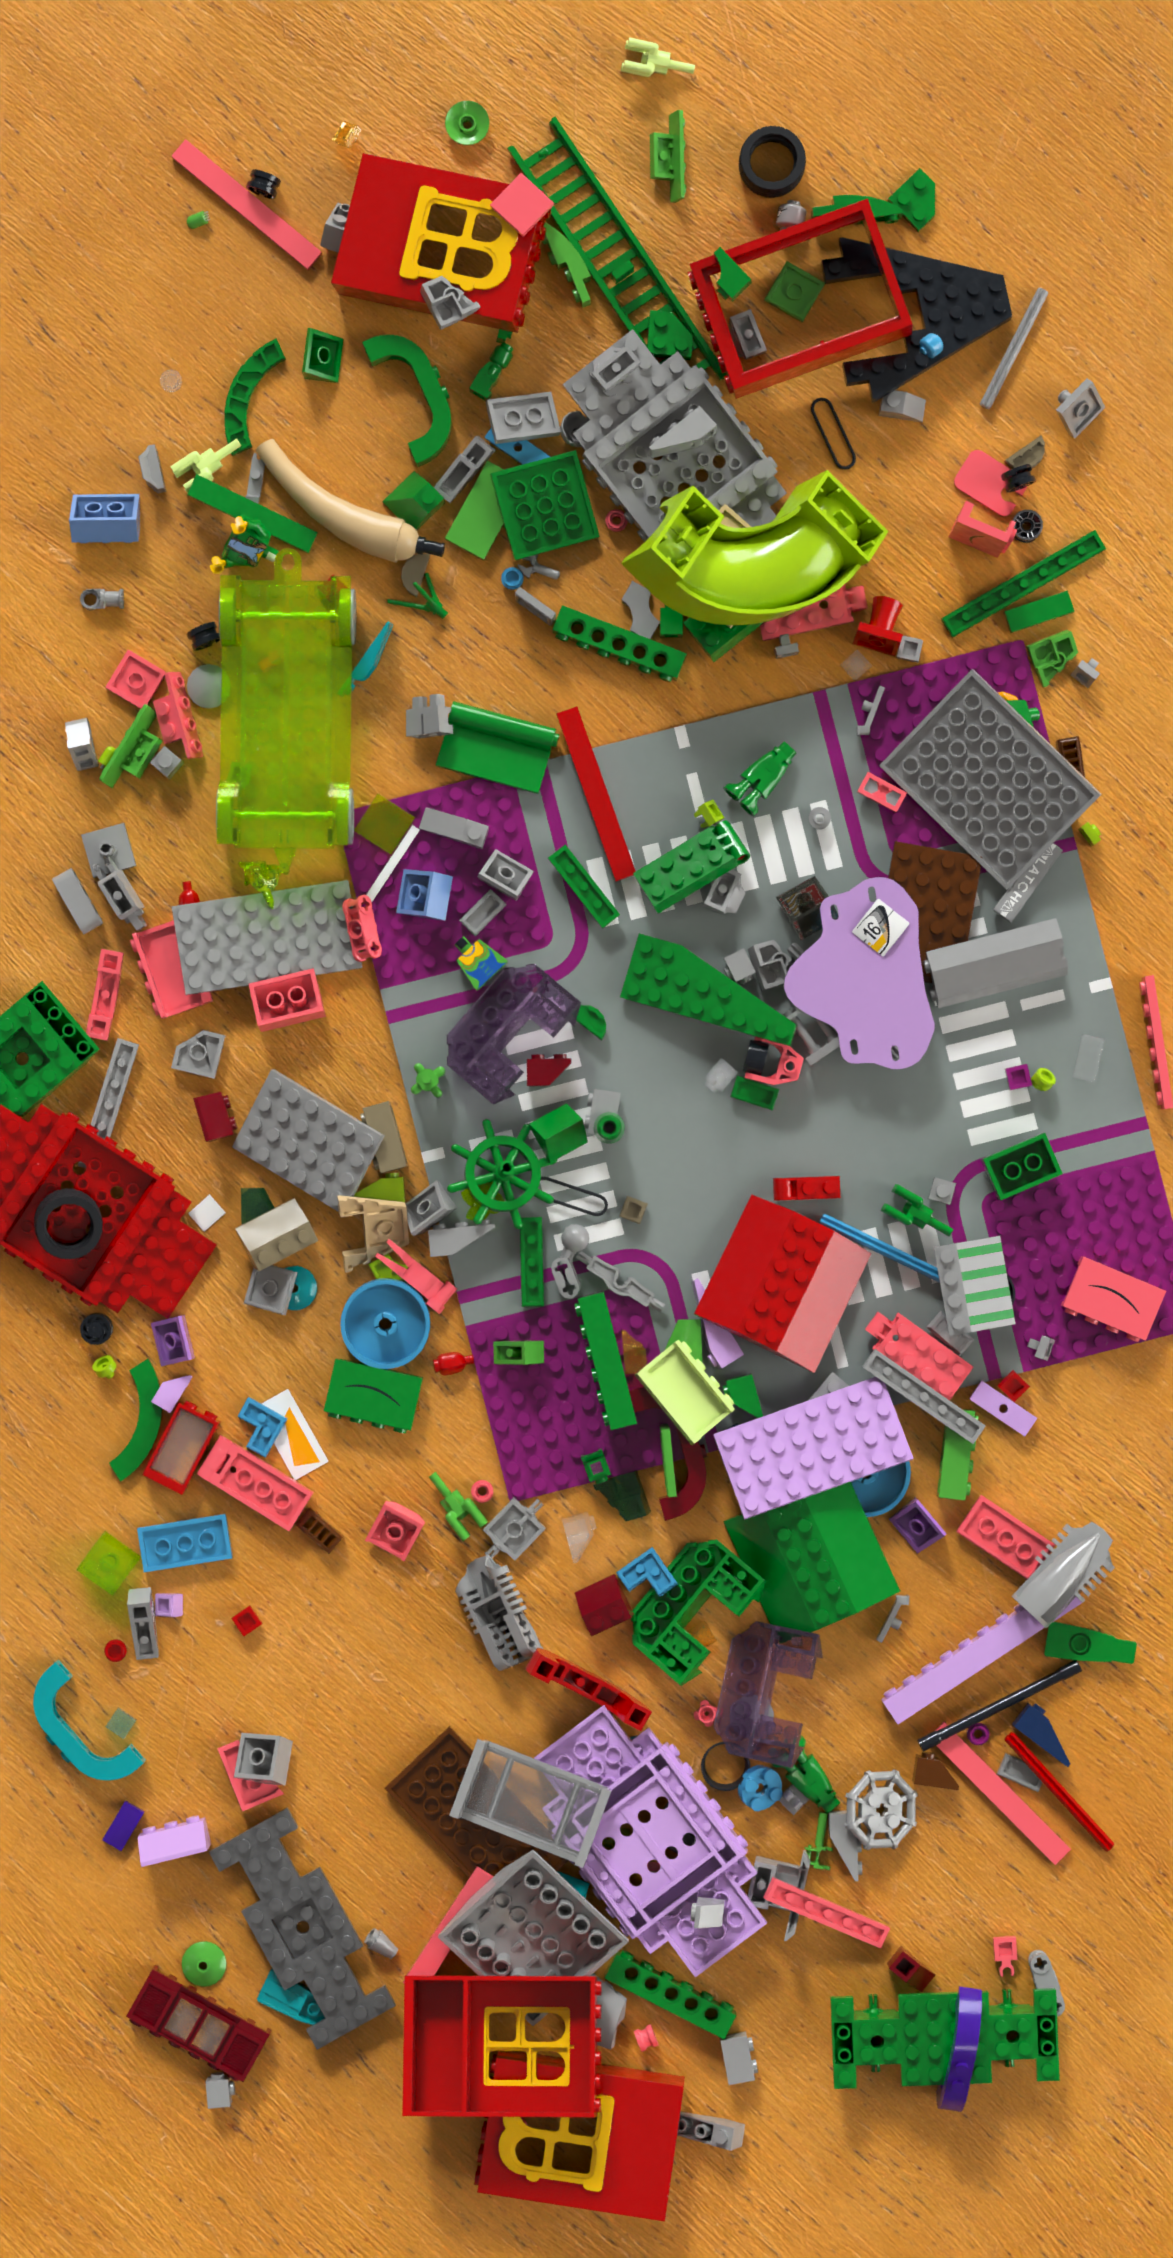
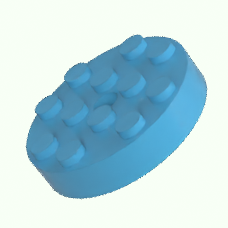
(389, 1346)
(883, 1489)

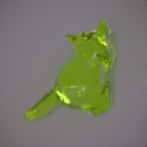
(262, 878)

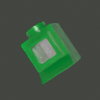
(596, 1466)

